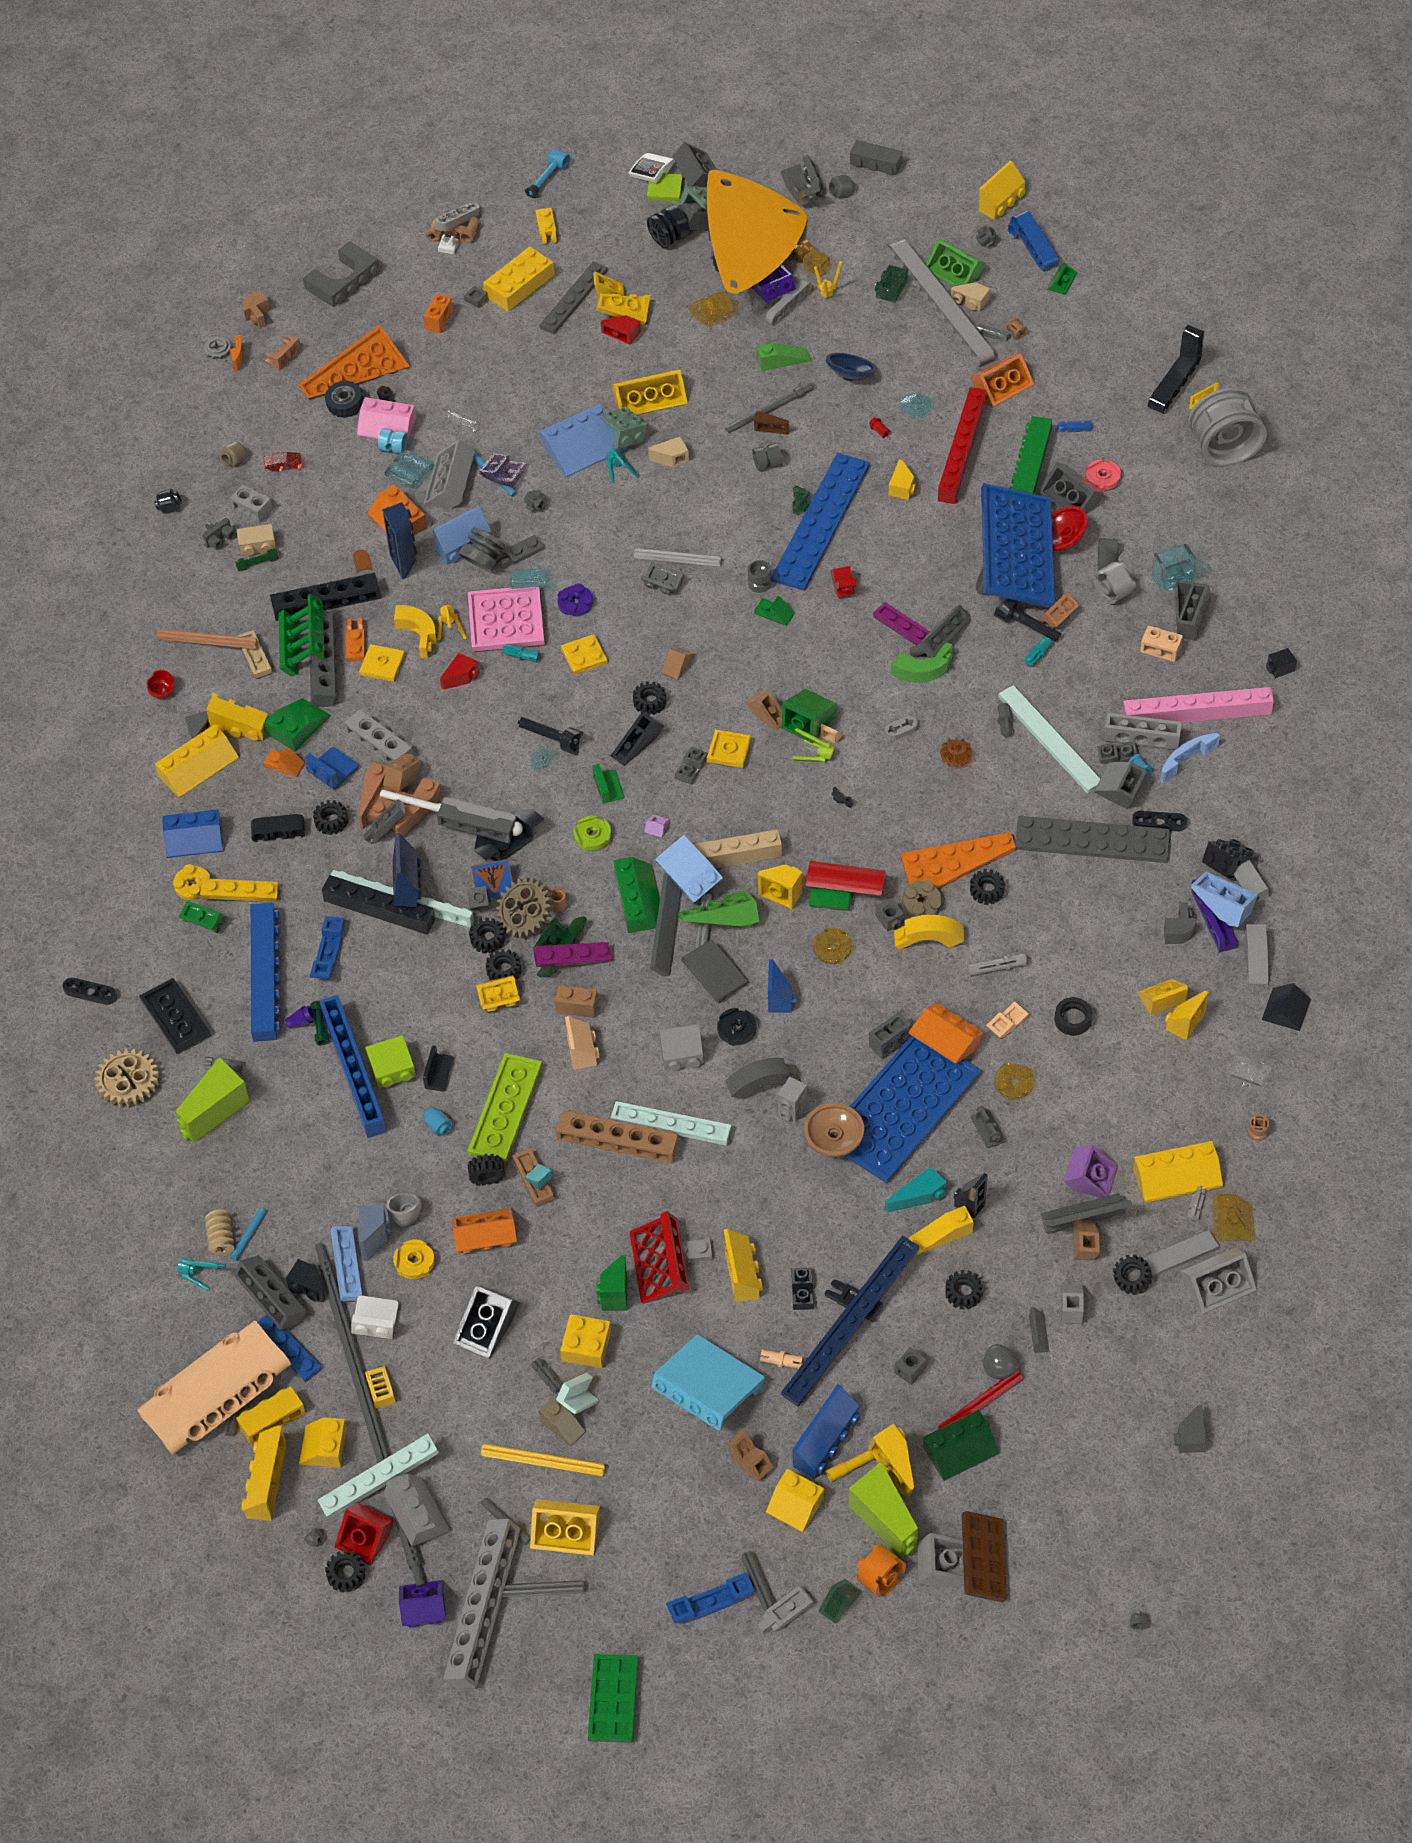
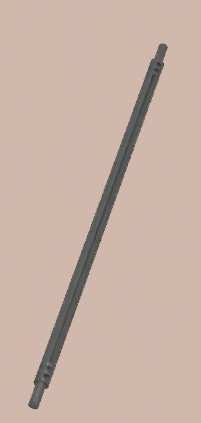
(363, 1393)

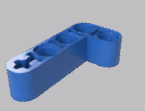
(1025, 227)

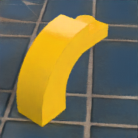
(418, 621)
(929, 927)

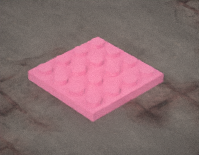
(505, 618)

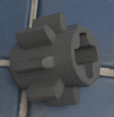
(986, 236)
(535, 500)

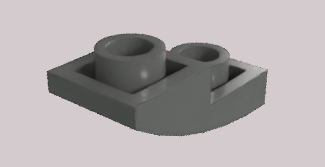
(1114, 753)
(691, 765)

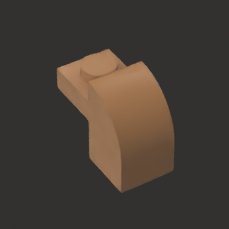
(254, 307)
(748, 1457)

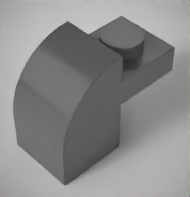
(1180, 929)

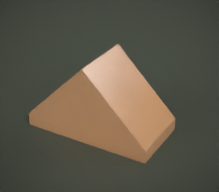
(676, 662)

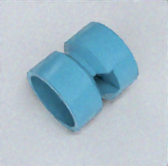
(392, 441)

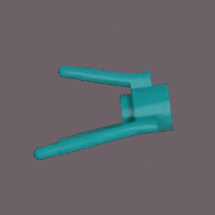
(616, 459)
(189, 1267)

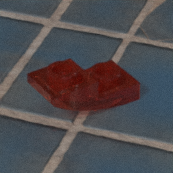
(277, 460)

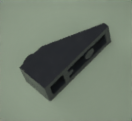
(637, 738)
(972, 1195)

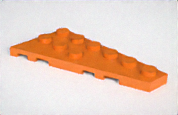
(363, 360)
(954, 860)

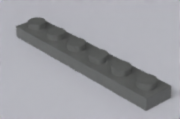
(572, 299)

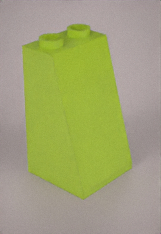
(211, 1101)
(883, 1510)

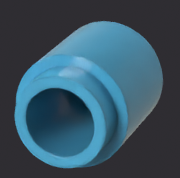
(437, 1121)

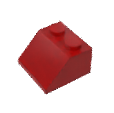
(363, 1532)

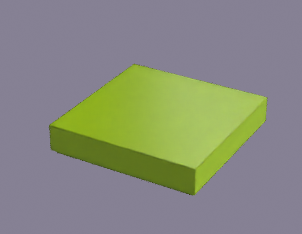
(666, 189)

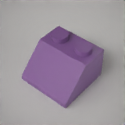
(1090, 1171)

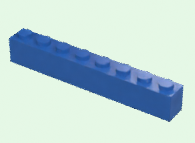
(263, 972)
(352, 1066)

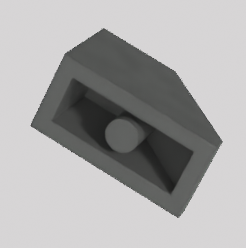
(1191, 1433)

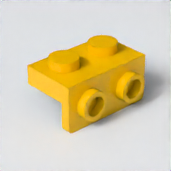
(498, 993)

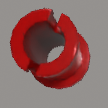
(876, 424)

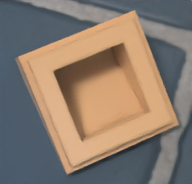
(830, 734)

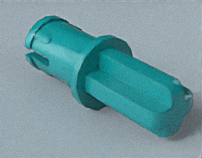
(1037, 651)
(521, 653)

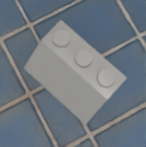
(1219, 1279)
(415, 1508)

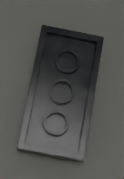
(174, 1015)

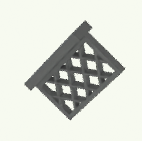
(1088, 1210)

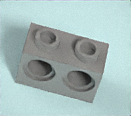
(251, 503)
(792, 1099)

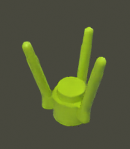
(825, 750)

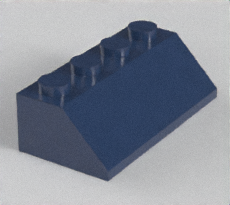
(400, 537)
(405, 873)

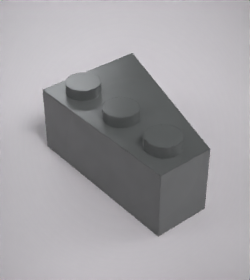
(1191, 606)

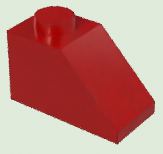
(621, 328)
(459, 672)

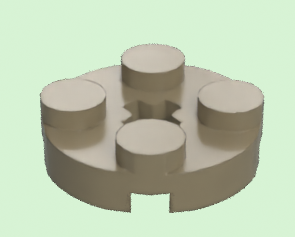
(924, 889)

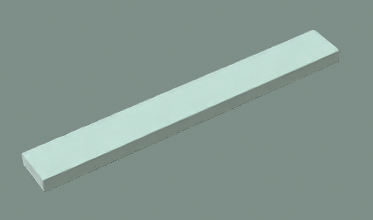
(1050, 739)

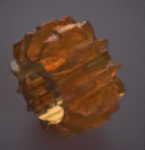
(956, 752)

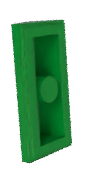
(1062, 279)

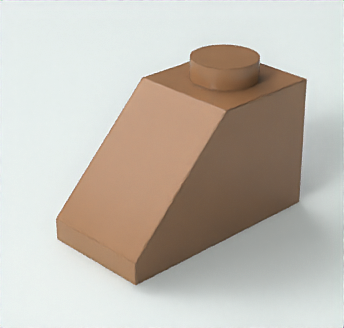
(766, 708)

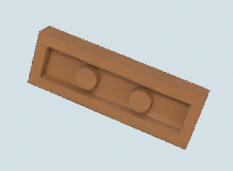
(525, 1162)

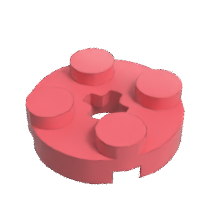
(1099, 467)

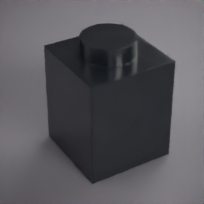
(1281, 663)

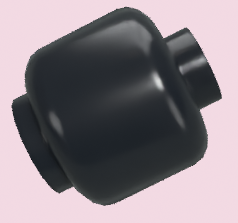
(168, 501)

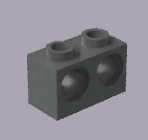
(889, 1035)

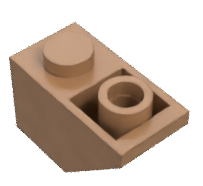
(1085, 1240)

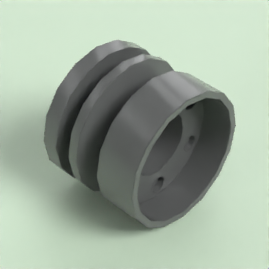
(480, 551)

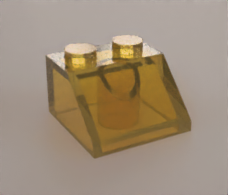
(711, 307)

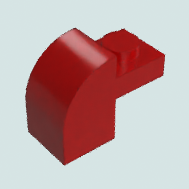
(843, 581)

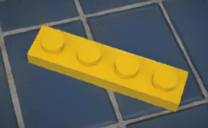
(238, 890)

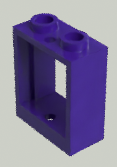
(769, 290)

